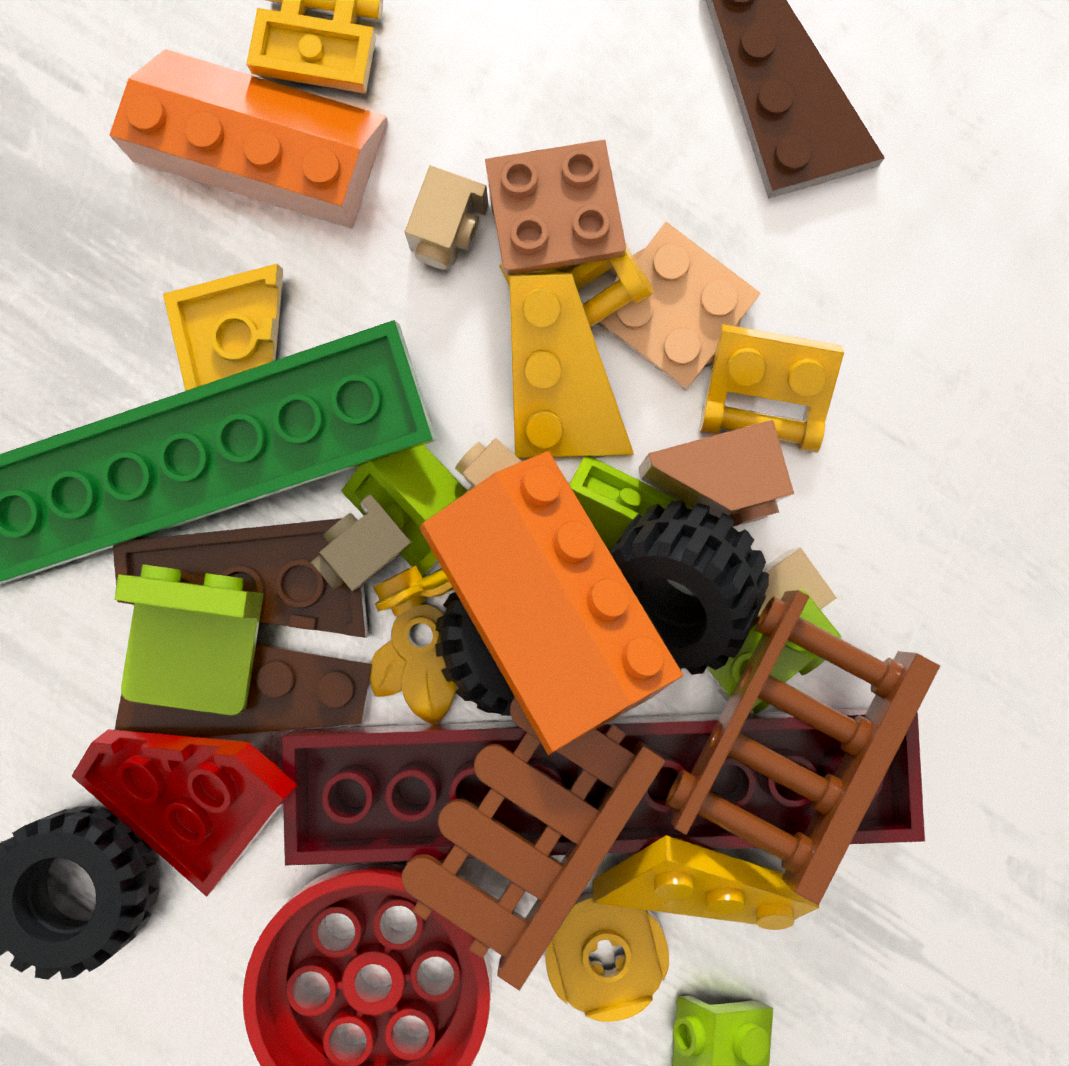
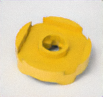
(585, 984)

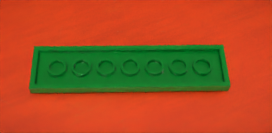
(209, 449)

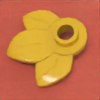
(409, 589)
(414, 668)

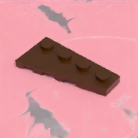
(789, 98)
(270, 560)
(285, 693)

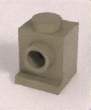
(360, 547)

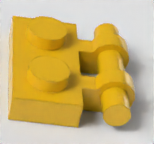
(313, 48)

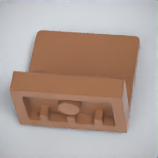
(555, 207)

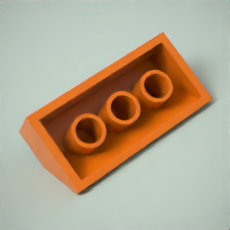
(249, 136)
(549, 601)

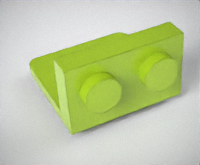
(189, 640)

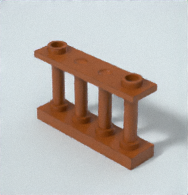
(837, 798)

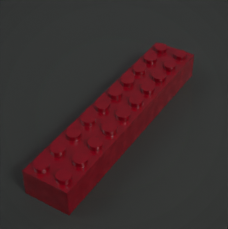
(383, 787)

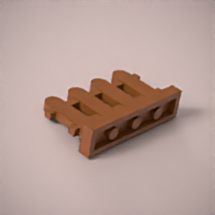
(526, 864)

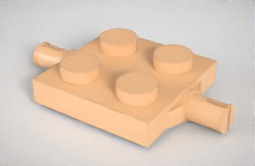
(684, 316)

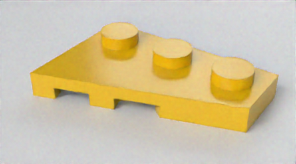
(225, 324)
(558, 374)
(700, 883)

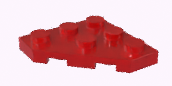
(186, 796)

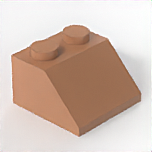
(730, 472)

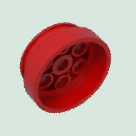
(300, 1028)

